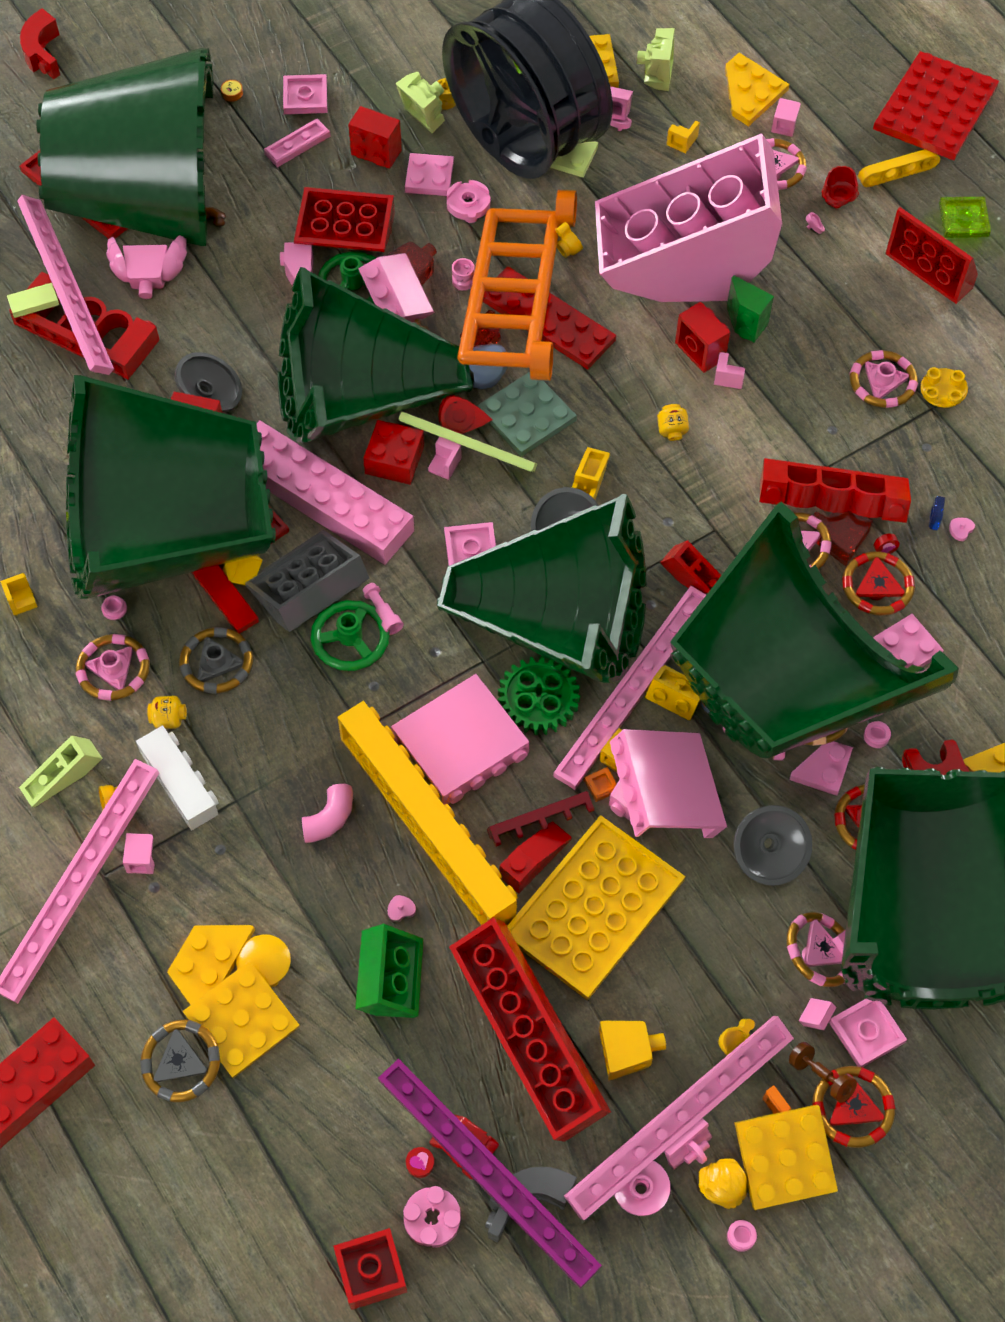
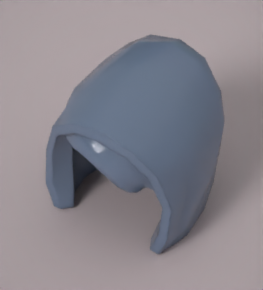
(487, 375)

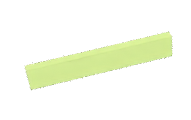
(467, 441)

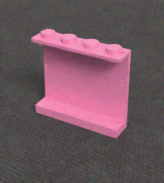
(462, 739)
(667, 781)

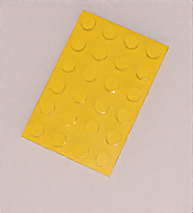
(594, 907)

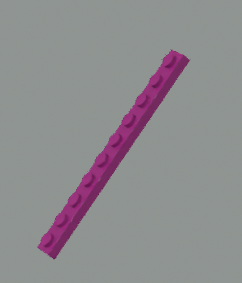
(490, 1174)

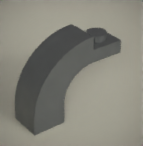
(544, 1184)

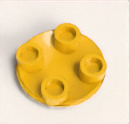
(944, 387)
(268, 956)

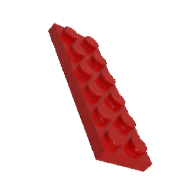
(565, 326)

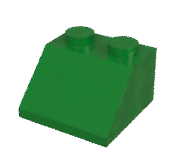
(748, 308)

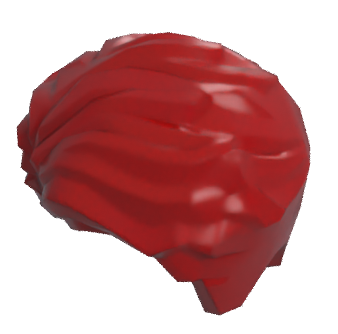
(840, 186)

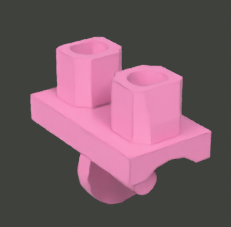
(690, 1146)

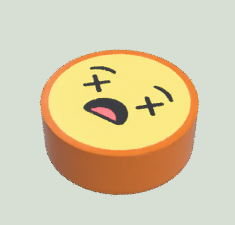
(232, 90)

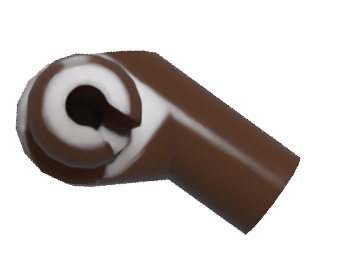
(217, 215)

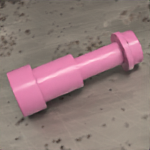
(389, 619)

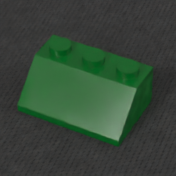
(389, 972)

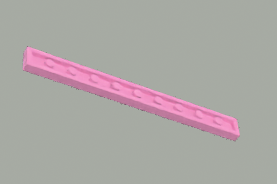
(65, 285)
(626, 694)
(76, 880)
(678, 1118)

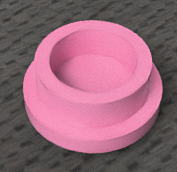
(114, 607)

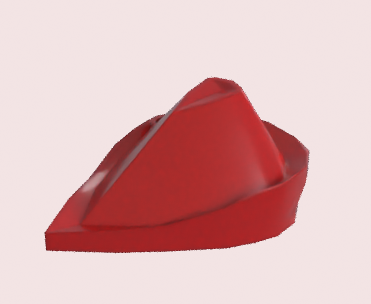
(462, 415)

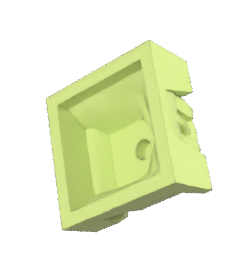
(658, 59)
(422, 100)

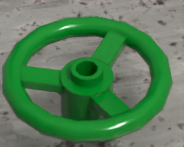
(349, 265)
(349, 634)

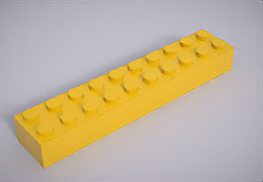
(426, 816)

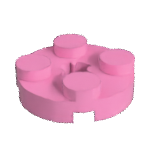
(468, 210)
(435, 1200)

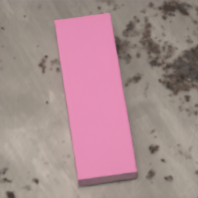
(297, 142)

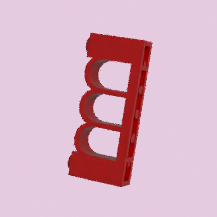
(125, 354)
(835, 490)

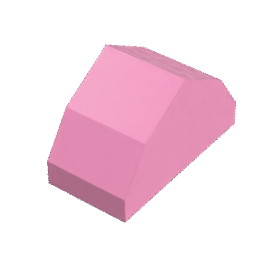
(693, 226)

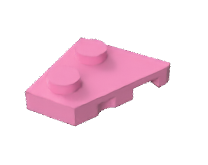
(824, 768)

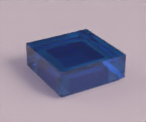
(936, 512)

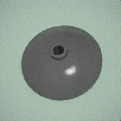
(209, 378)
(560, 505)
(789, 847)

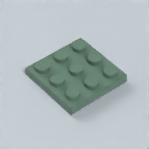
(527, 413)

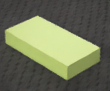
(33, 300)

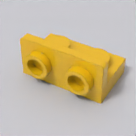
(673, 692)

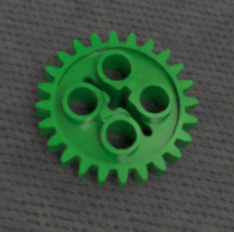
(537, 715)

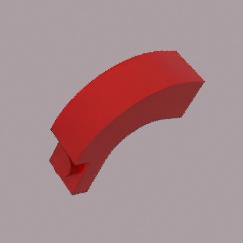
(34, 35)

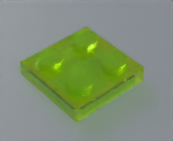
(964, 217)

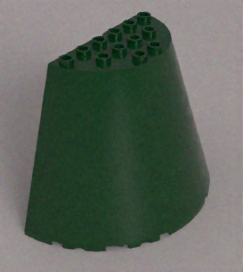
(129, 147)
(158, 488)
(784, 656)
(928, 890)

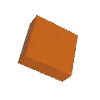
(600, 784)
(775, 1101)

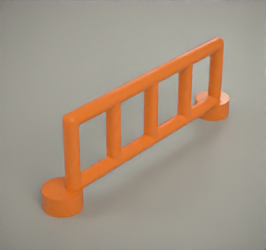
(538, 354)

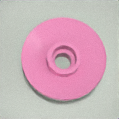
(657, 1191)

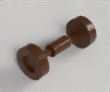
(842, 1087)

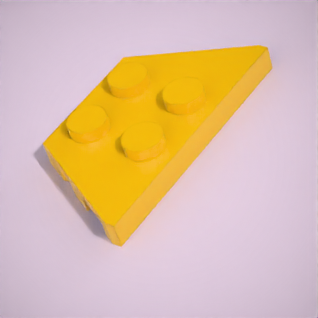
(207, 958)

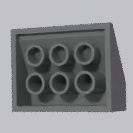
(308, 580)

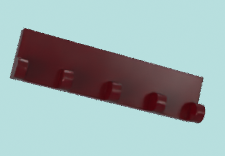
(539, 815)

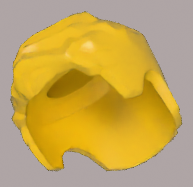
(723, 1183)

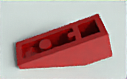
(690, 567)
(533, 856)

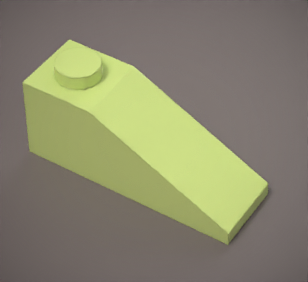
(61, 770)

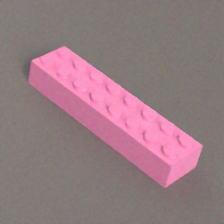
(333, 497)

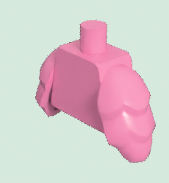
(147, 265)

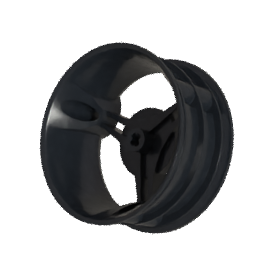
(547, 107)

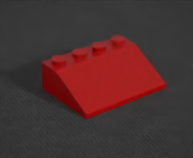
(345, 219)
(931, 257)

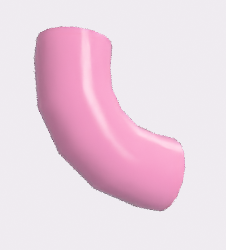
(332, 816)

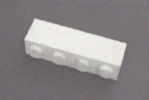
(177, 777)

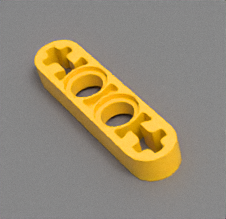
(898, 168)

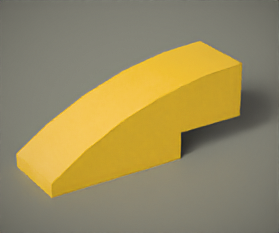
(591, 471)

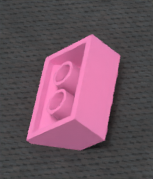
(396, 287)

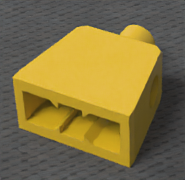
(628, 1046)

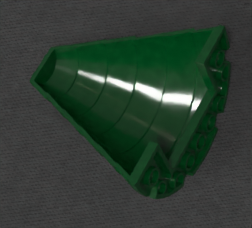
(356, 361)
(561, 590)

